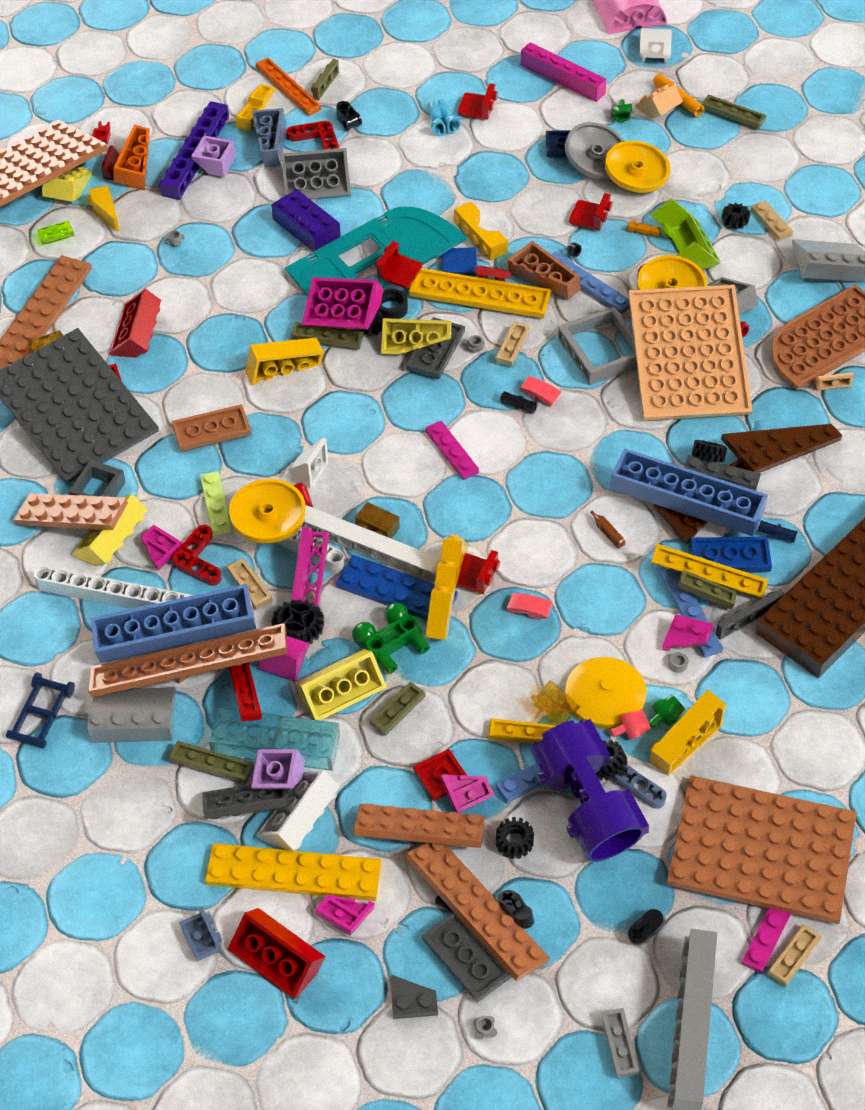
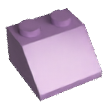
(215, 155)
(278, 769)

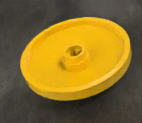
(637, 166)
(670, 272)
(267, 511)
(606, 691)

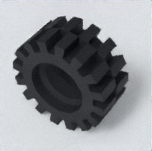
(709, 451)
(616, 763)
(514, 848)

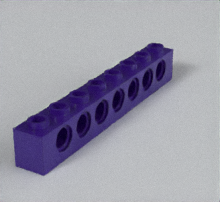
(183, 166)

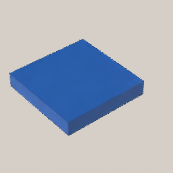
(460, 261)

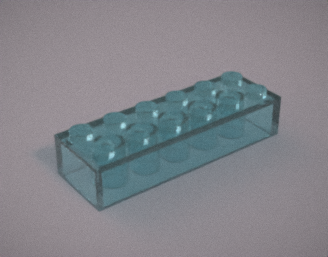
(312, 738)

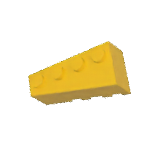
(282, 358)
(688, 733)

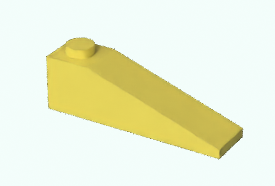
(411, 334)

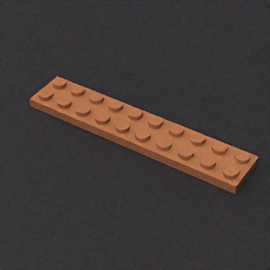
(43, 308)
(188, 660)

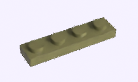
(733, 111)
(328, 335)
(211, 762)

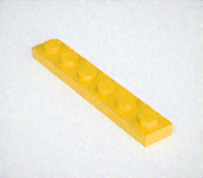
(710, 570)

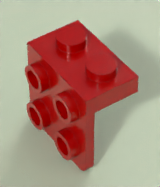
(478, 105)
(591, 214)
(396, 267)
(477, 572)

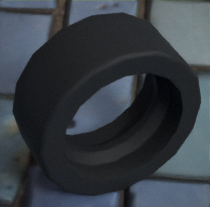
(394, 295)

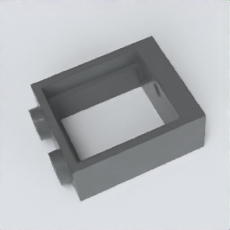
(102, 472)

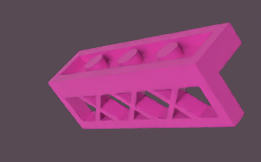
(303, 565)

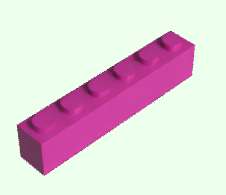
(563, 72)

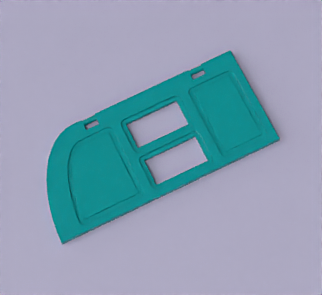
(417, 231)

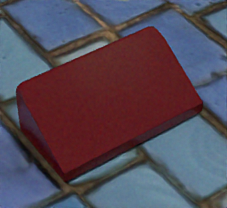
(109, 162)

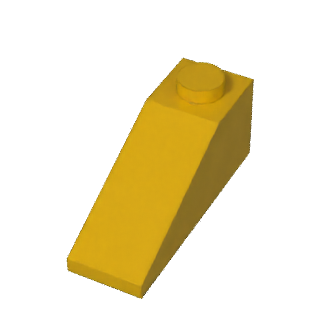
(103, 205)

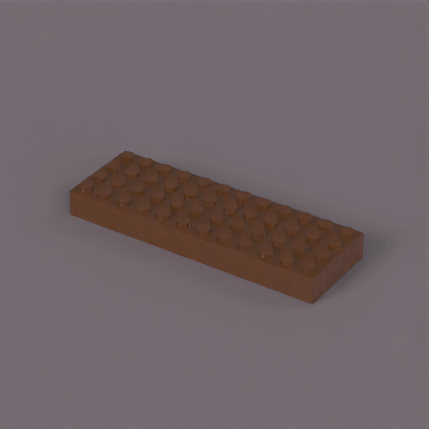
(823, 609)

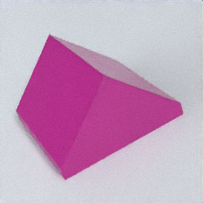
(287, 664)

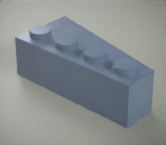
(271, 132)

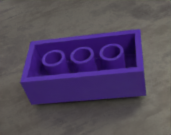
(305, 220)

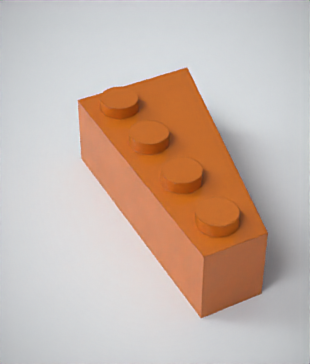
(133, 160)

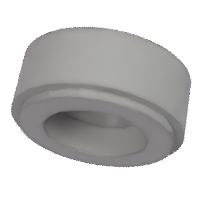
(678, 662)

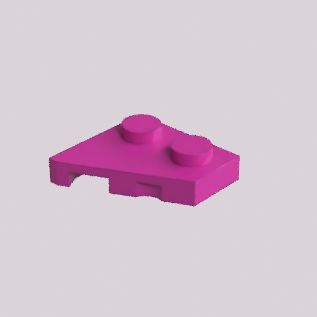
(160, 545)
(687, 632)
(466, 790)

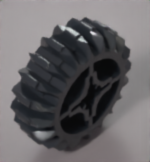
(300, 617)

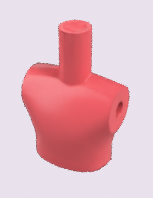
(633, 724)

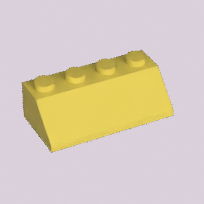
(101, 544)
(340, 684)

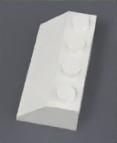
(306, 802)

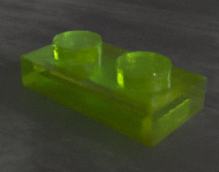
(55, 232)

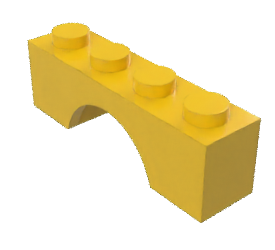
(490, 242)

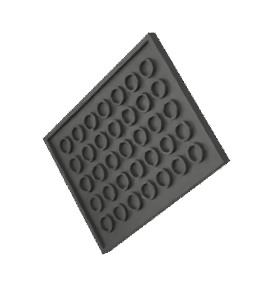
(73, 405)

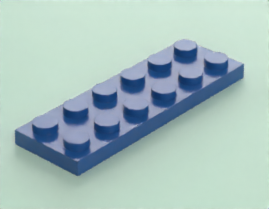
(387, 586)

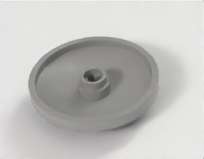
(588, 147)

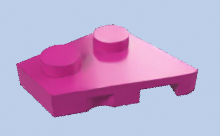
(344, 912)

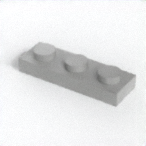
(620, 1043)

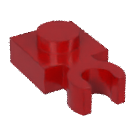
(102, 132)

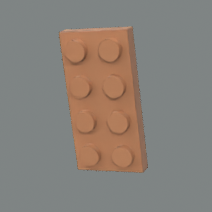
(211, 428)

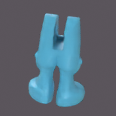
(442, 112)

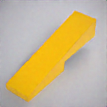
(256, 101)

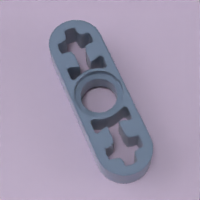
(636, 777)

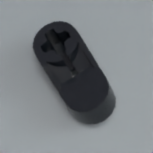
(516, 908)
(639, 934)

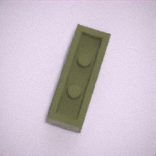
(325, 79)
(707, 589)
(397, 708)

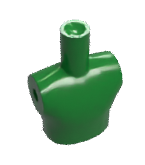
(622, 111)
(666, 710)

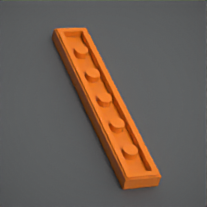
(288, 86)

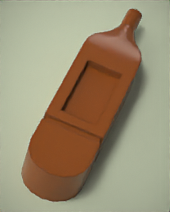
(609, 531)

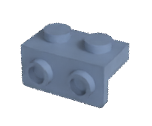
(200, 934)

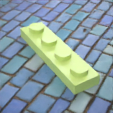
(215, 503)

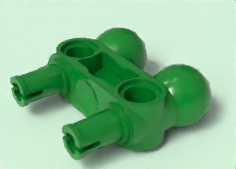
(391, 637)

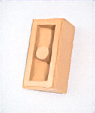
(833, 381)

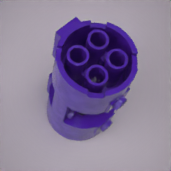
(606, 820)

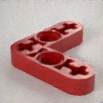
(294, 133)
(191, 557)

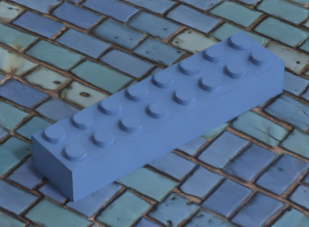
(688, 492)
(173, 623)

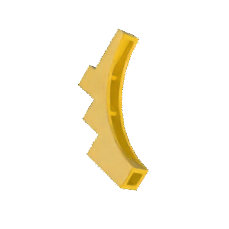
(446, 579)

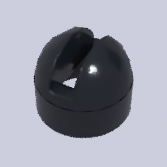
(574, 249)

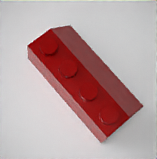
(136, 325)
(275, 952)

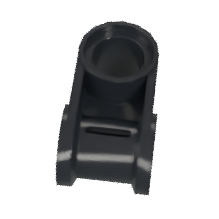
(347, 115)

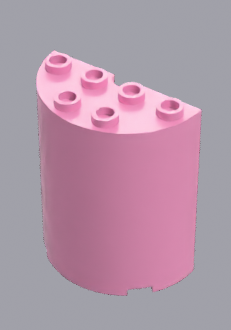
(627, 14)

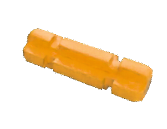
(644, 228)

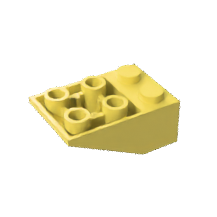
(67, 185)

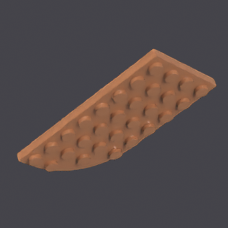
(821, 338)

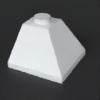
(310, 464)

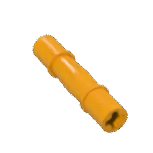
(688, 101)

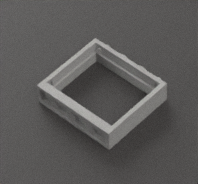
(607, 370)

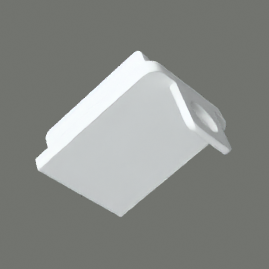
(655, 43)

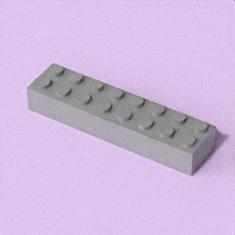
(693, 1021)

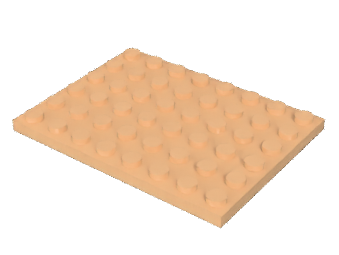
(689, 352)

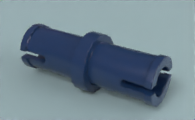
(777, 531)

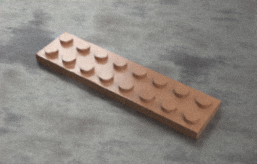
(477, 909)

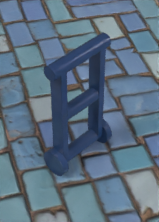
(36, 683)

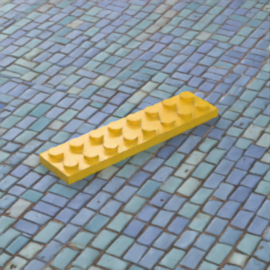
(481, 293)
(293, 872)

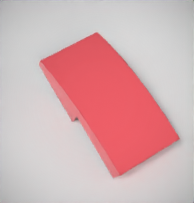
(537, 388)
(532, 605)

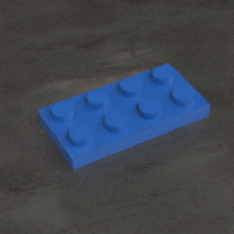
(741, 553)

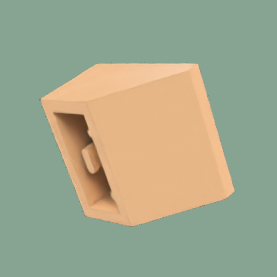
(659, 101)

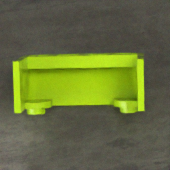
(686, 234)

